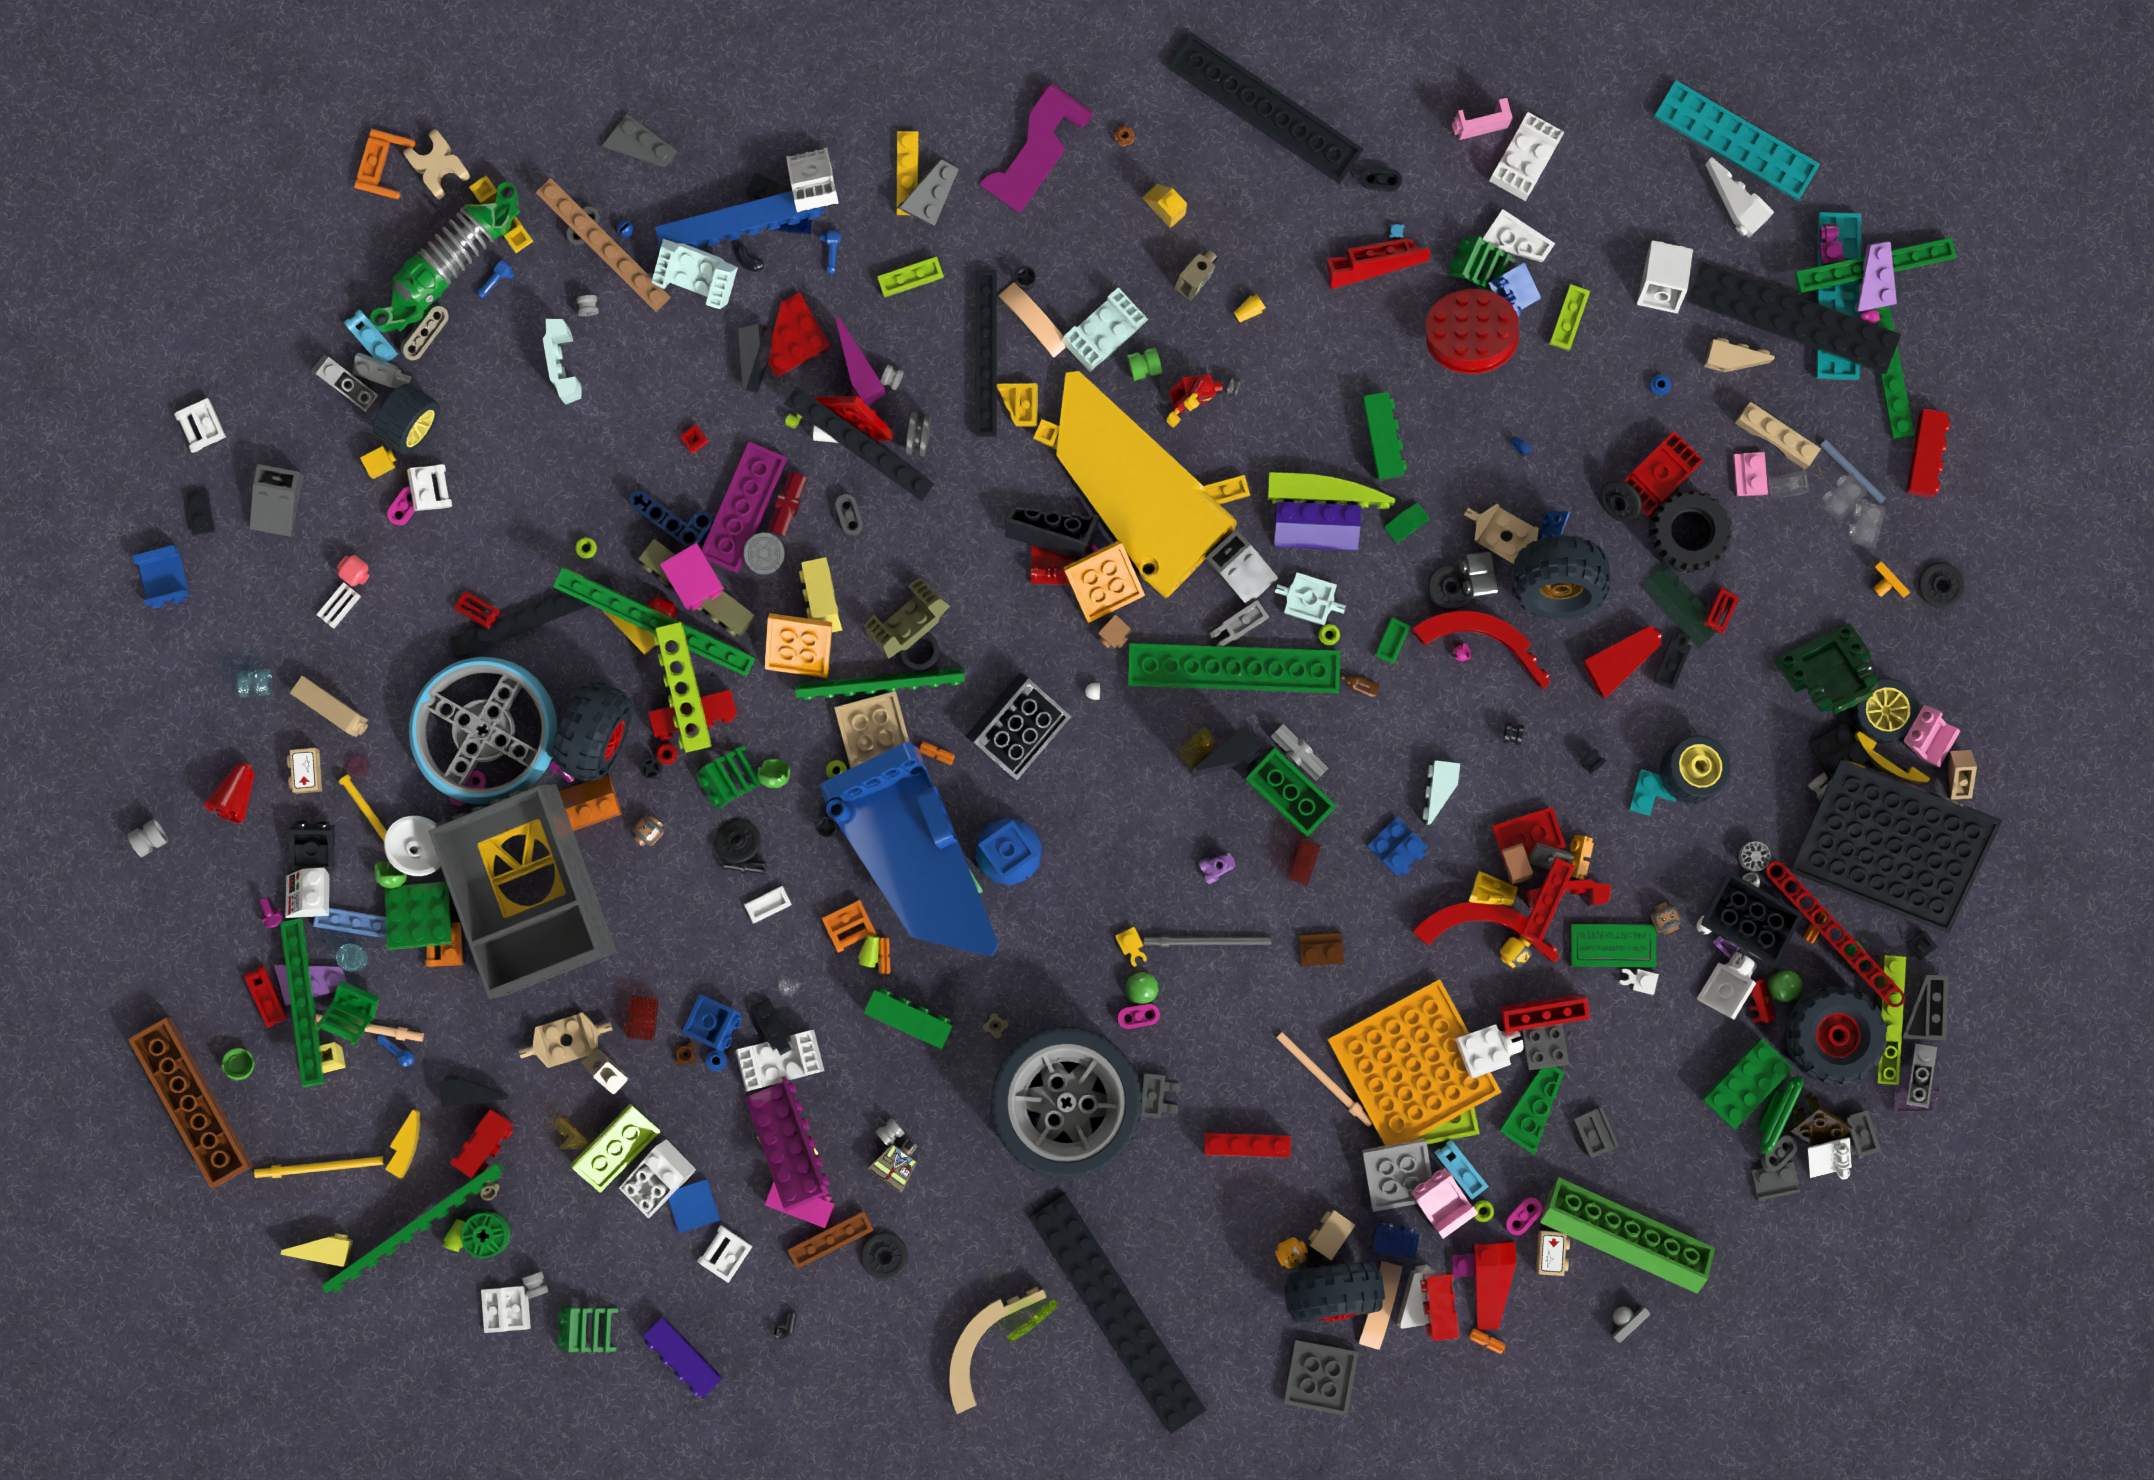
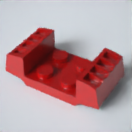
(1663, 471)
(1596, 892)

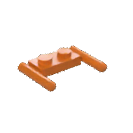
(374, 160)

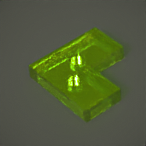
(1032, 1321)

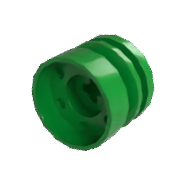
(494, 1225)

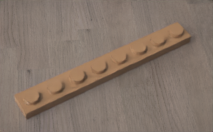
(603, 245)

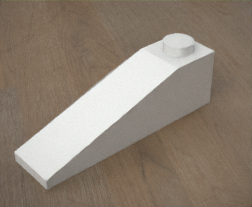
(1746, 210)

